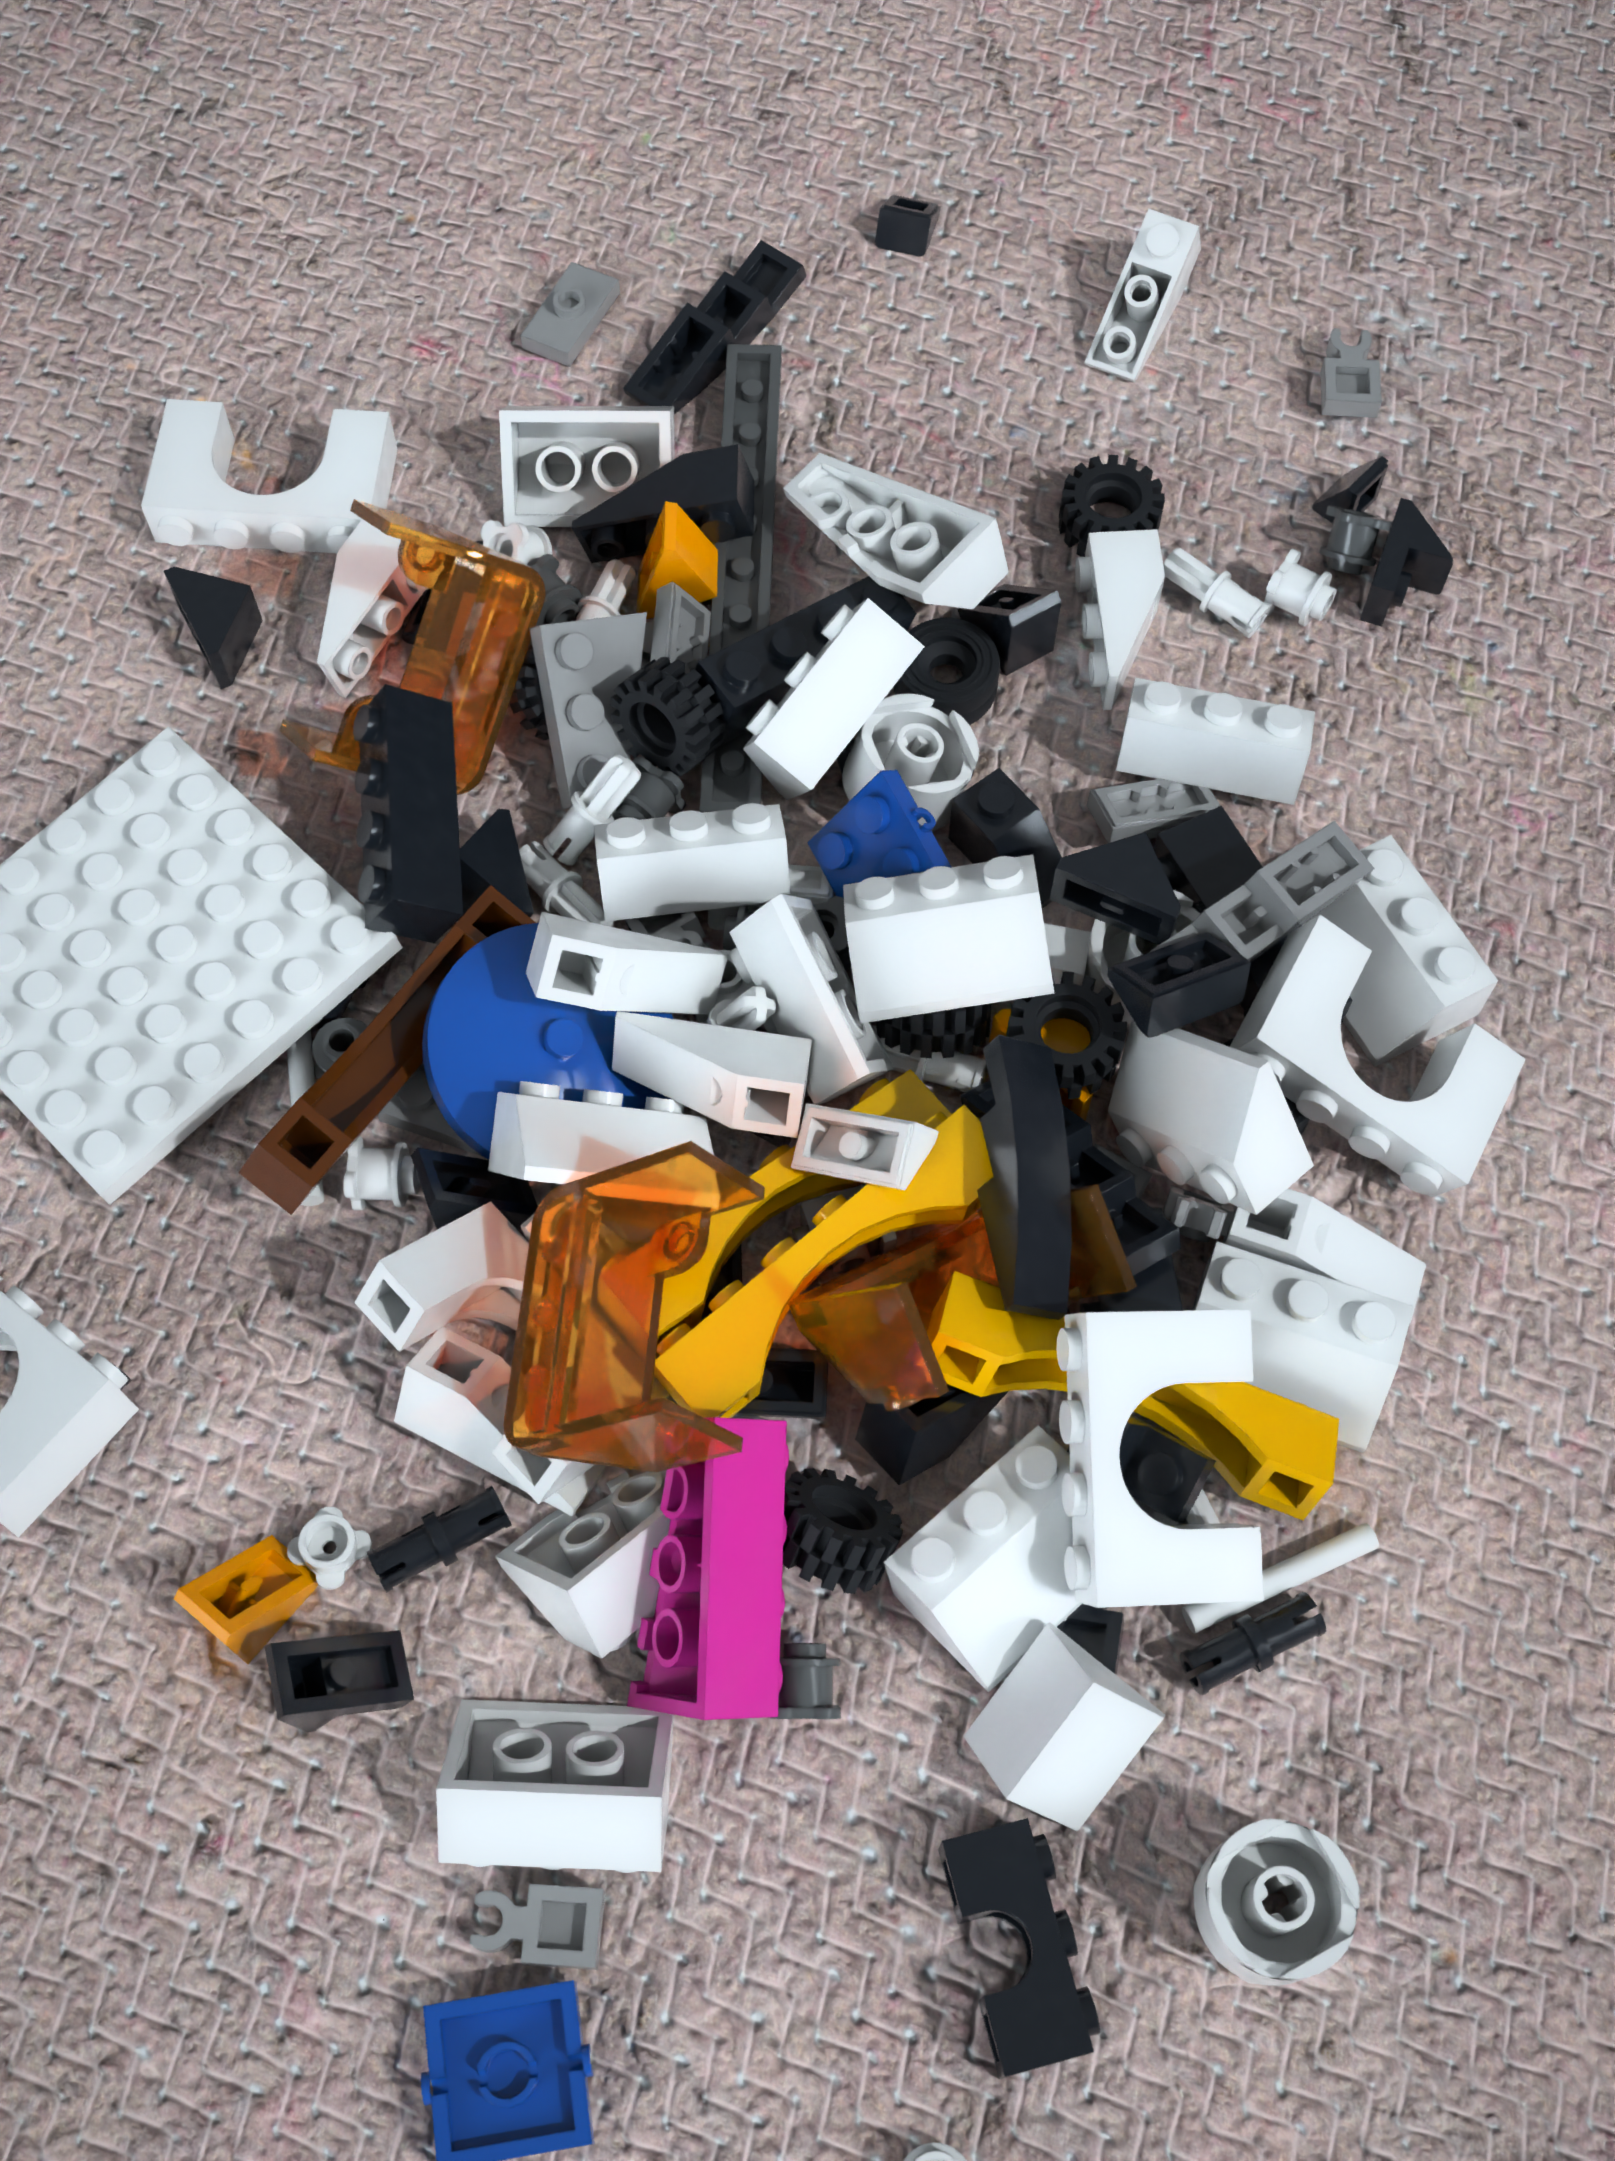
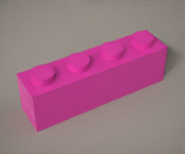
(719, 1583)

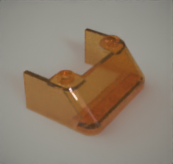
(464, 647)
(596, 1307)
(879, 1313)

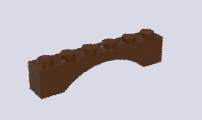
(370, 1071)

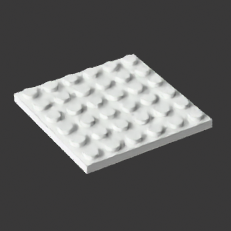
(162, 960)

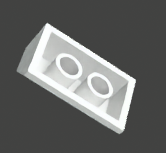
(577, 457)
(829, 697)
(1216, 741)
(691, 861)
(947, 938)
(796, 963)
(1420, 964)
(1206, 1118)
(567, 1140)
(1312, 1336)
(993, 1561)
(555, 1786)

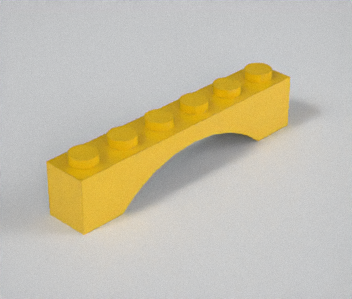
(687, 1293)
(724, 1357)
(1260, 1441)

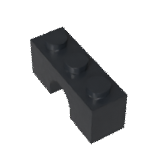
(1005, 1878)

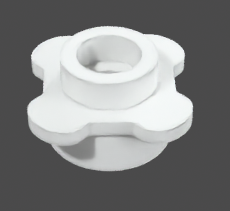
(324, 1528)

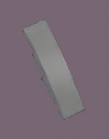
(1282, 894)

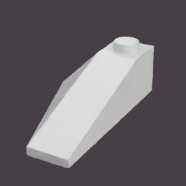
(902, 533)
(595, 1566)

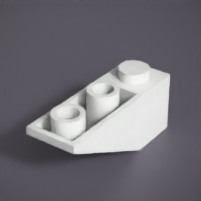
(1145, 295)
(1123, 591)
(364, 605)
(621, 969)
(720, 1071)
(1327, 1243)
(458, 1400)

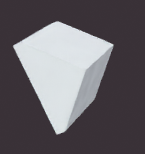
(1060, 1730)

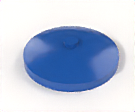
(493, 1032)

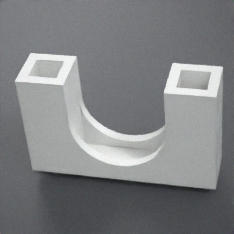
(194, 505)
(1298, 1029)
(459, 1274)
(57, 1411)
(1117, 1548)

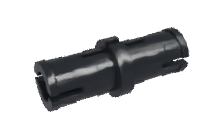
(438, 1539)
(1252, 1643)

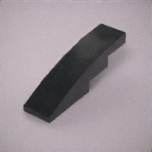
(731, 313)
(1030, 1189)
(1140, 1229)

